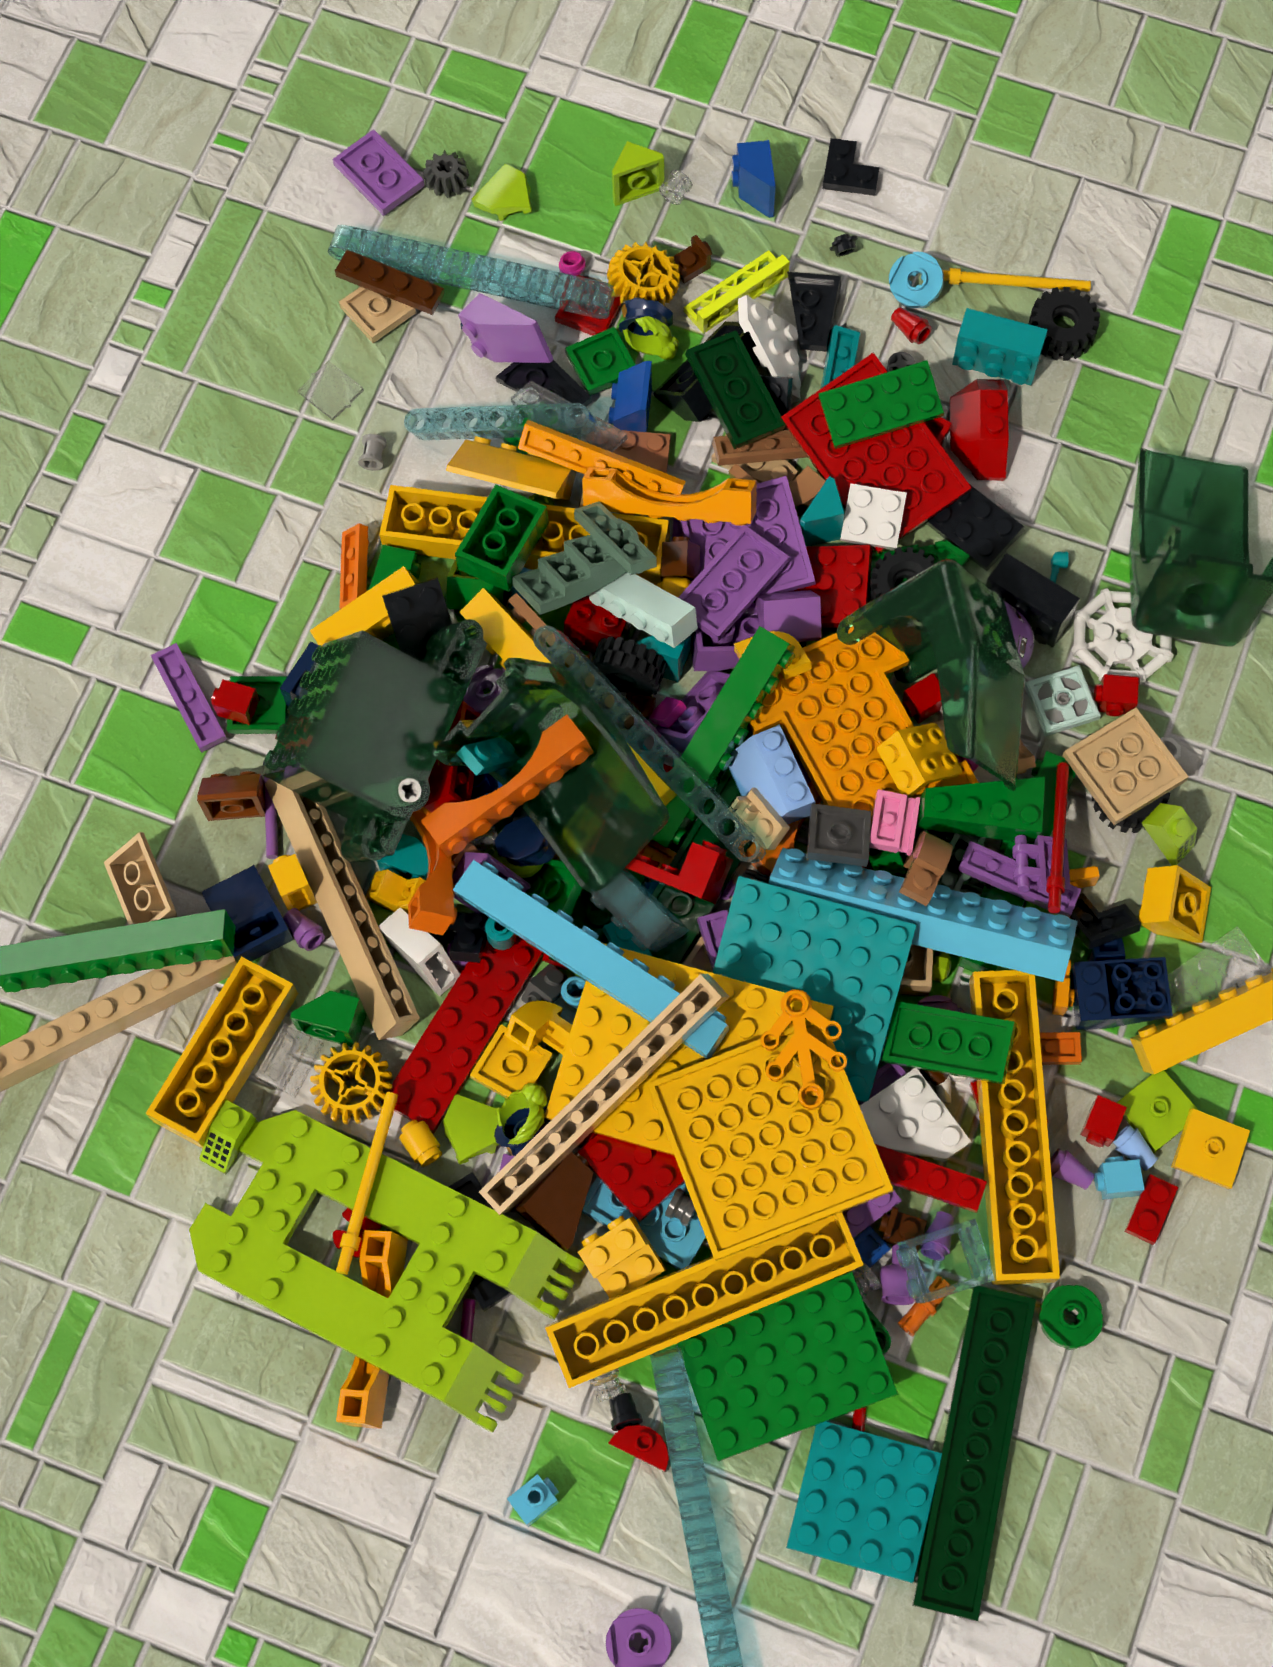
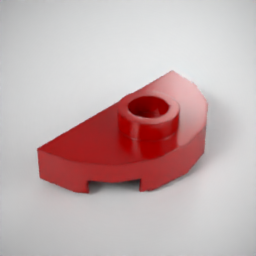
(642, 1444)

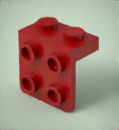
(590, 623)

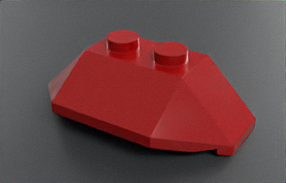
(981, 428)

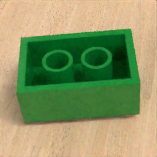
(502, 537)

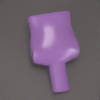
(893, 1282)

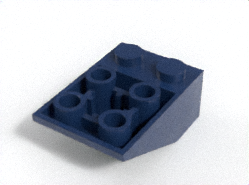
(252, 910)
(1120, 992)

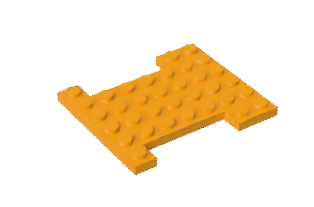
(841, 717)

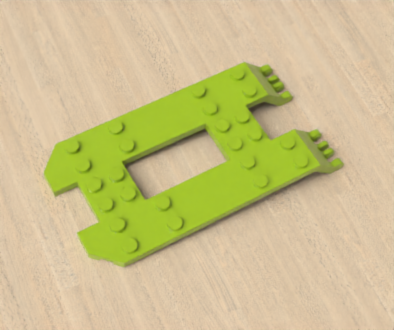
(395, 1333)

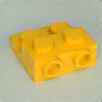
(621, 1257)

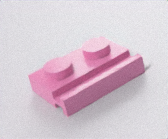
(894, 822)

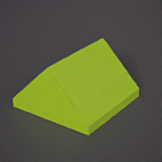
(636, 173)

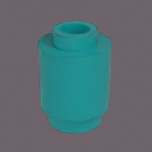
(499, 939)

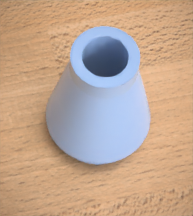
(1133, 1146)

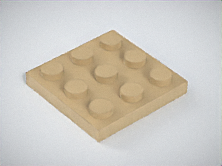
(1125, 766)

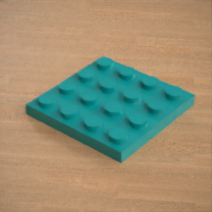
(864, 1501)

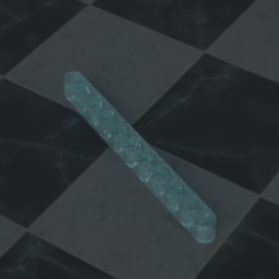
(477, 272)
(660, 751)
(695, 1509)

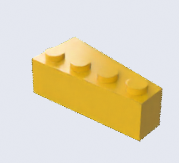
(364, 612)

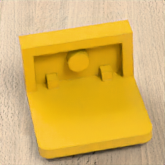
(918, 758)

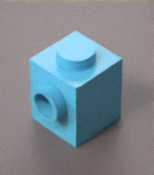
(1119, 1178)
(534, 1499)

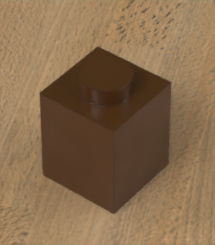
(680, 558)

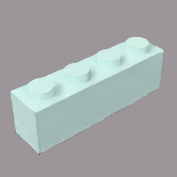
(648, 608)

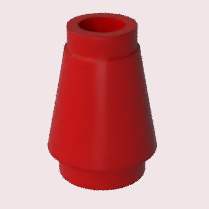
(911, 325)

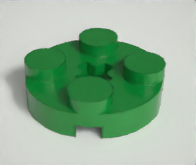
(1089, 1316)

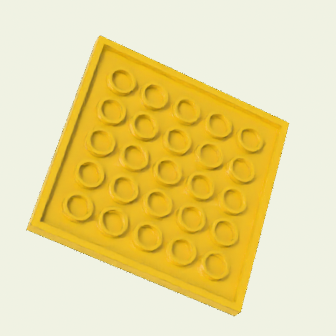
(757, 1155)

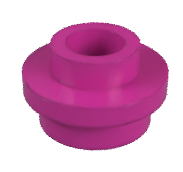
(572, 263)

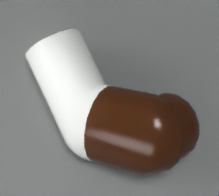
(942, 1082)

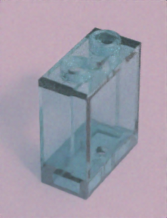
(973, 1251)

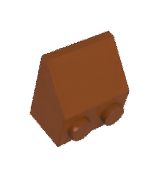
(232, 796)

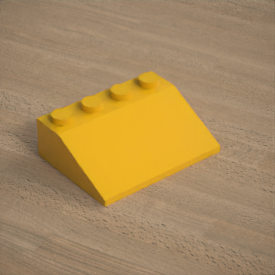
(512, 469)

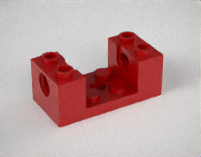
(700, 875)

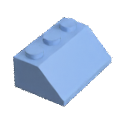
(770, 766)

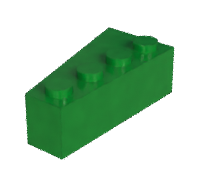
(985, 809)

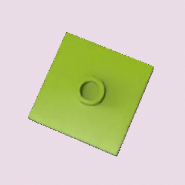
(1157, 1109)

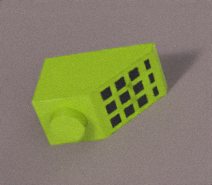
(1171, 831)
(226, 1136)

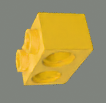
(292, 882)

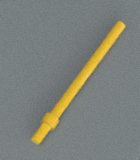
(955, 276)
(351, 1240)

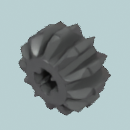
(446, 174)

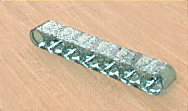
(488, 416)

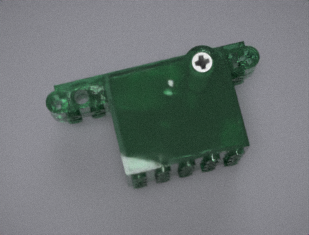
(366, 730)

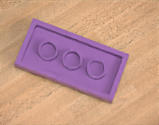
(733, 581)

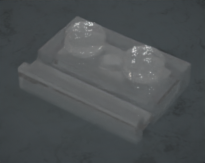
(289, 1060)

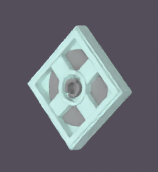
(1062, 700)

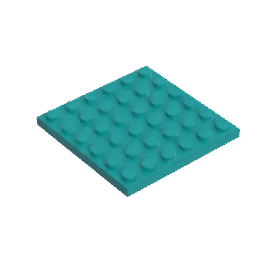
(827, 951)

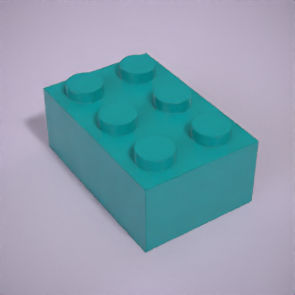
(999, 347)

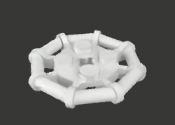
(1106, 644)

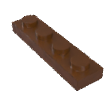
(389, 282)

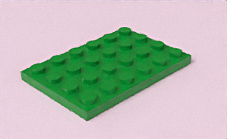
(787, 1367)

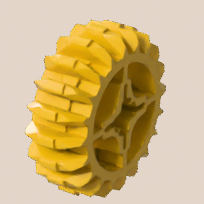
(633, 263)
(346, 1095)

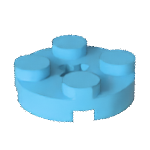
(922, 294)

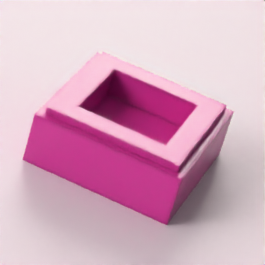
(667, 712)

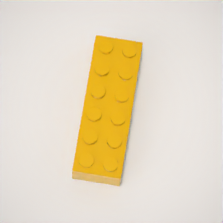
(222, 1051)

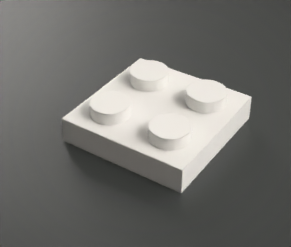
(873, 516)

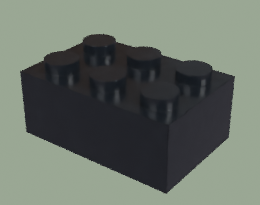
(1036, 597)

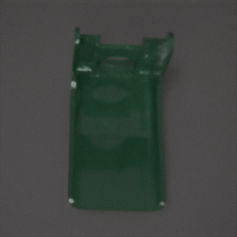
(1193, 551)
(970, 646)
(599, 808)

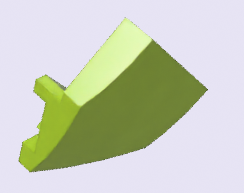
(504, 193)
(470, 1128)

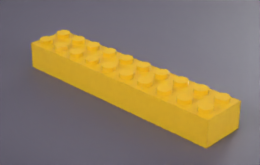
(437, 522)
(1016, 1138)
(699, 1299)

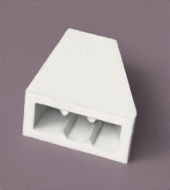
(420, 952)

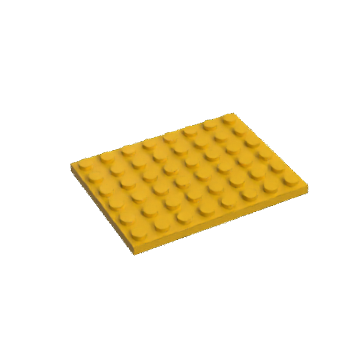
(607, 1027)

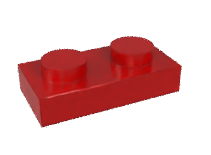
(1151, 1209)

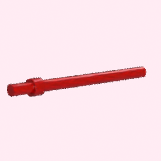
(1056, 881)

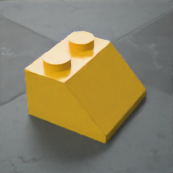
(1174, 903)

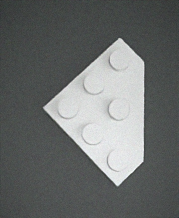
(773, 339)
(913, 1120)

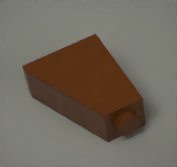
(558, 1201)

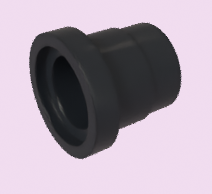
(624, 1412)

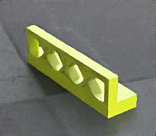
(727, 304)

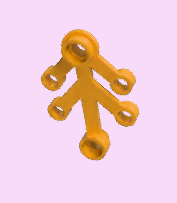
(802, 1043)

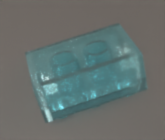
(639, 912)

